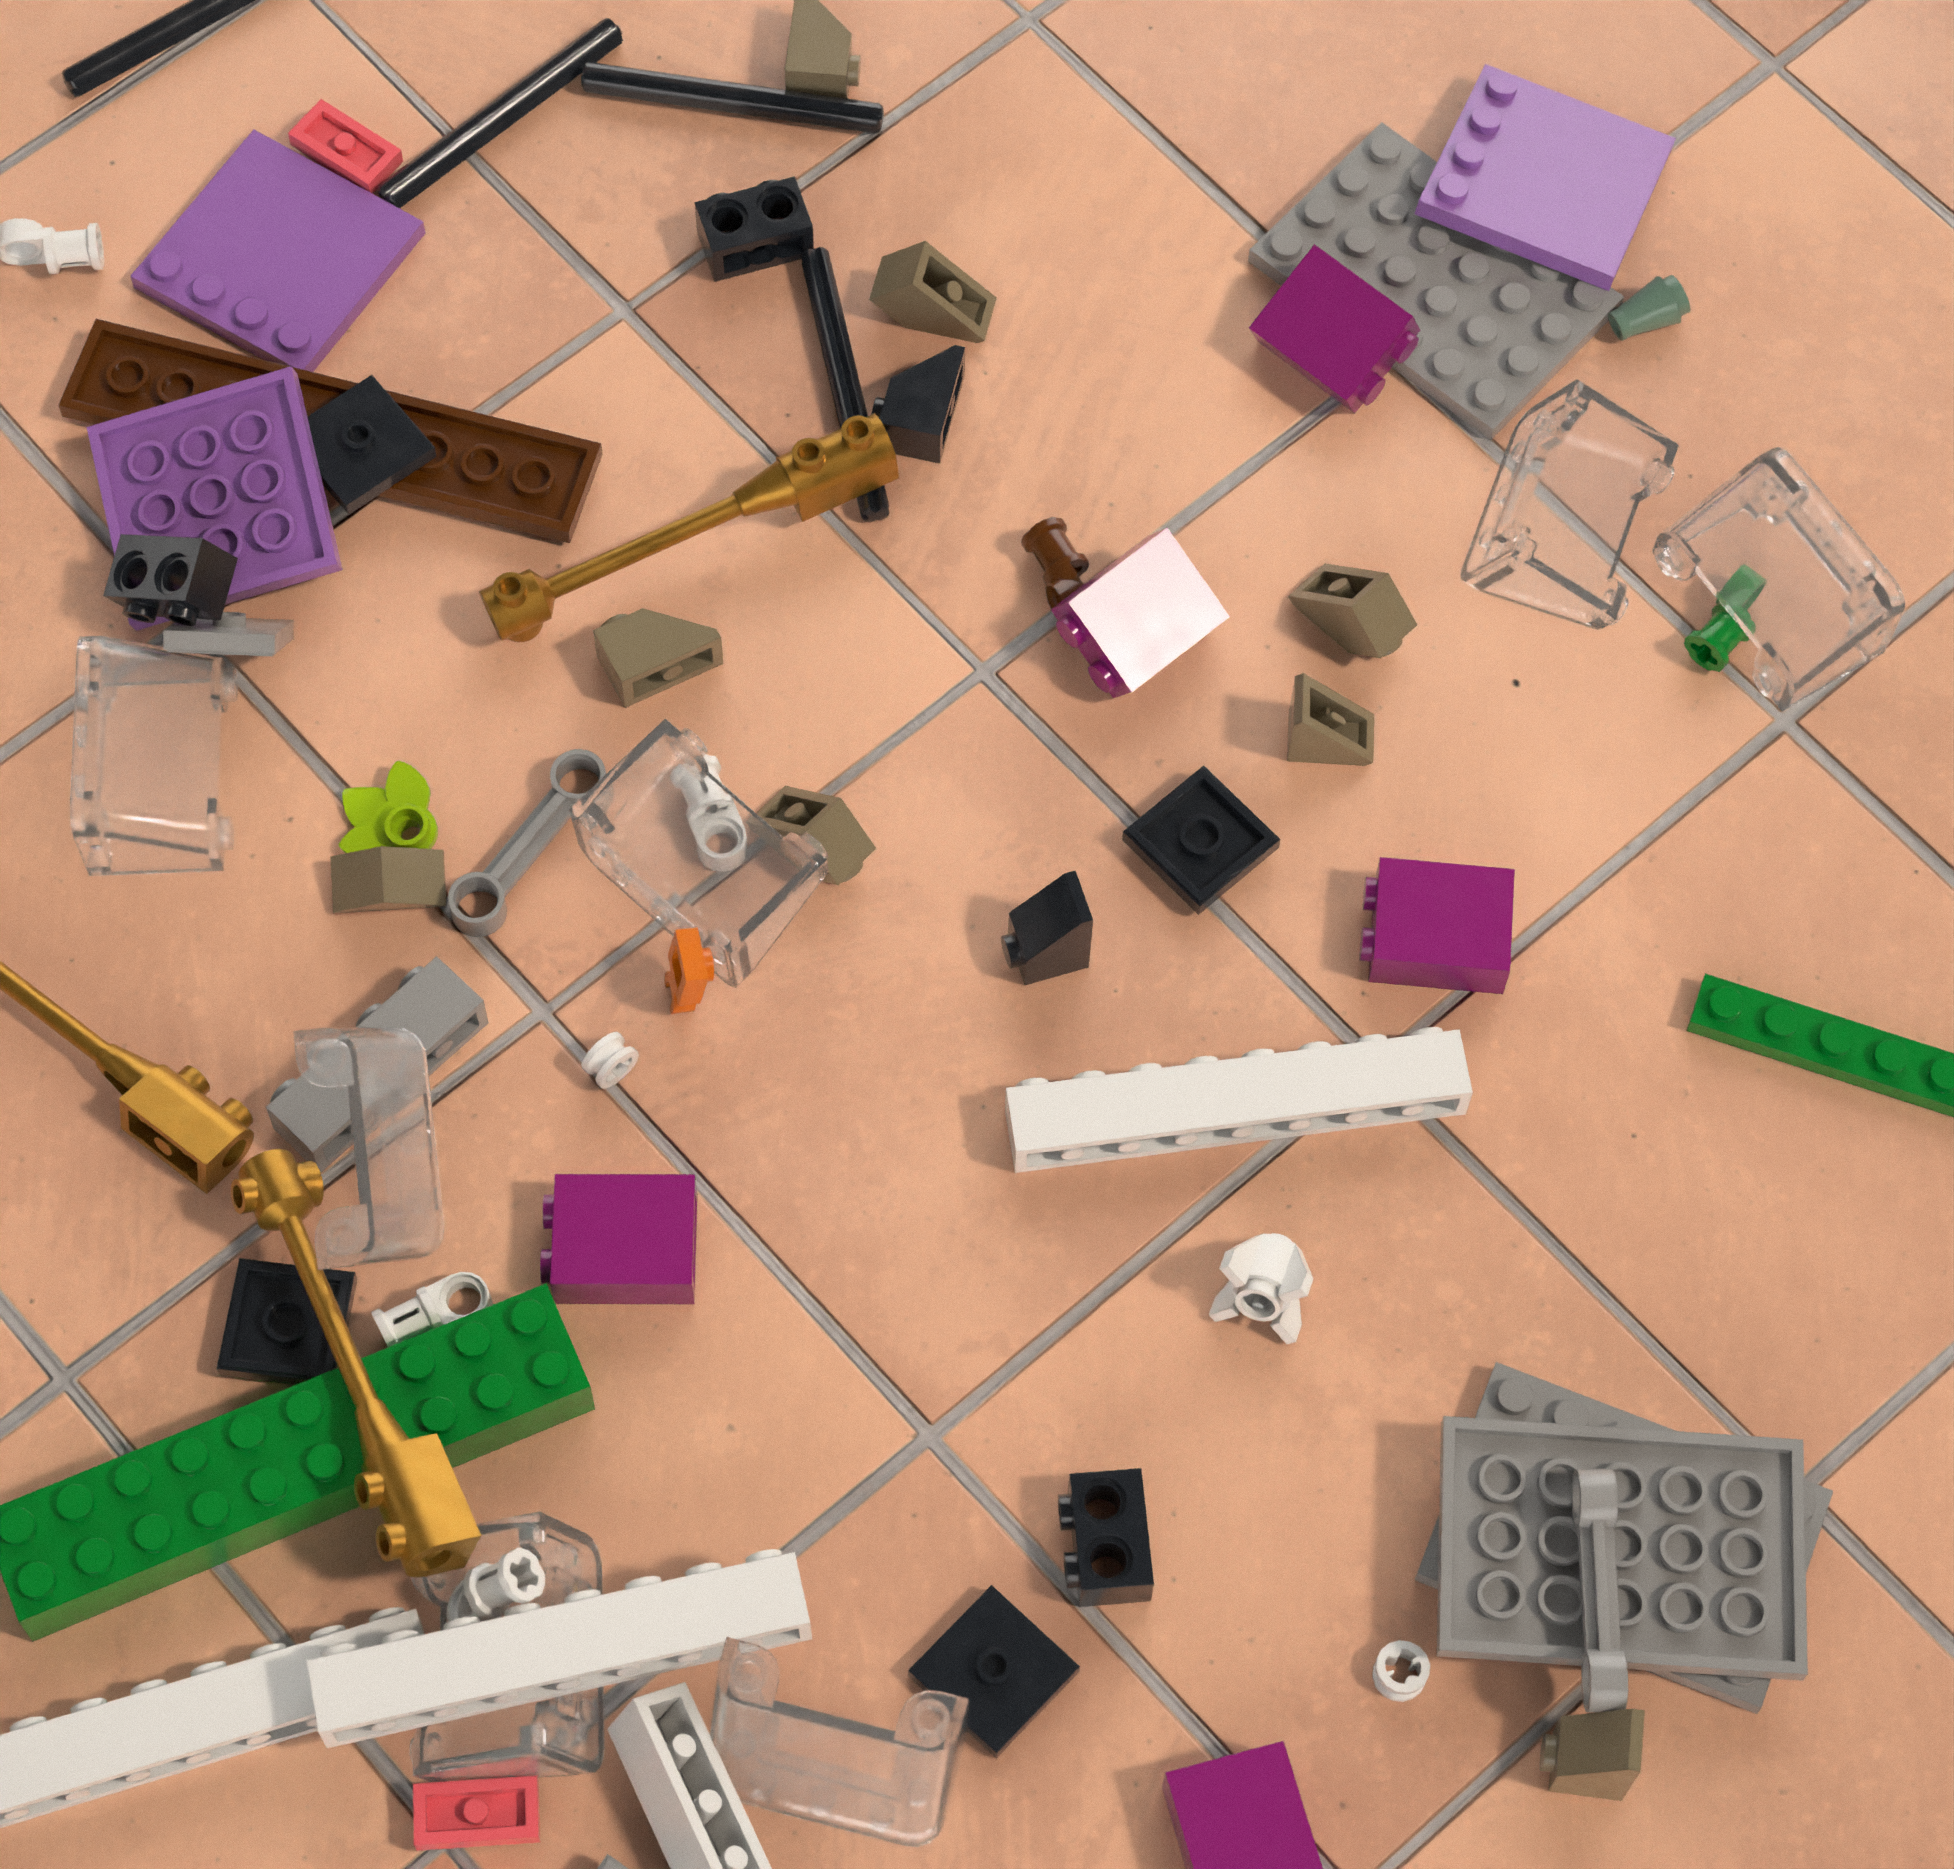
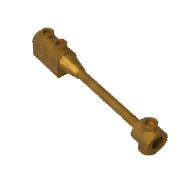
(810, 478)
(157, 1105)
(404, 1477)

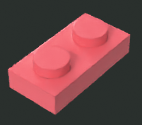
(345, 146)
(476, 1813)

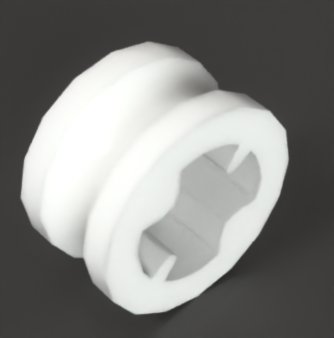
(610, 1060)
(1389, 1656)

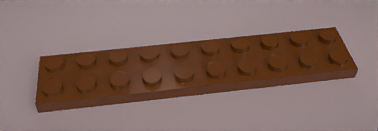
(482, 464)

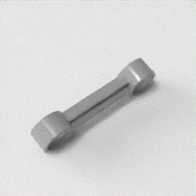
(522, 847)
(1603, 1662)

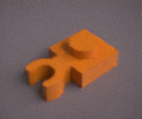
(690, 970)

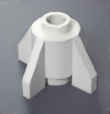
(1265, 1284)

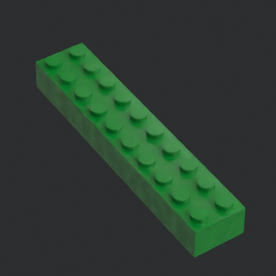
(280, 1463)

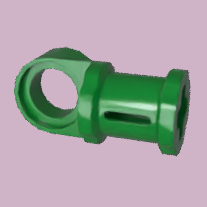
(1715, 640)

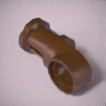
(1056, 557)

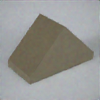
(1327, 726)
(388, 879)

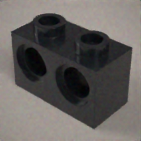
(757, 238)
(170, 578)
(1119, 1537)

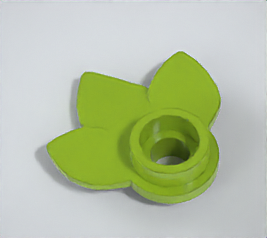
(385, 814)

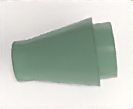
(1651, 308)

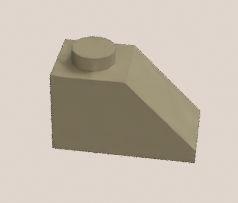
(820, 52)
(932, 294)
(1356, 609)
(654, 652)
(828, 822)
(1594, 1753)

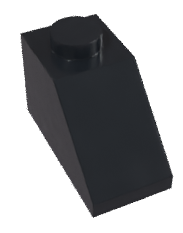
(922, 405)
(1050, 932)

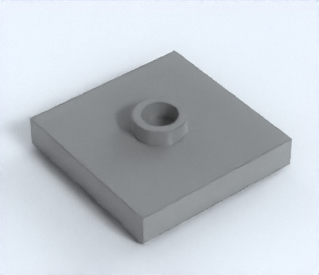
(230, 636)

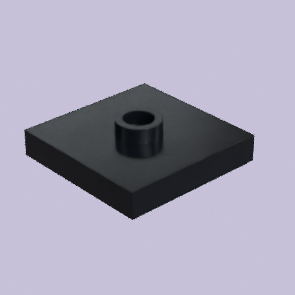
(365, 444)
(1201, 839)
(273, 1325)
(997, 1664)

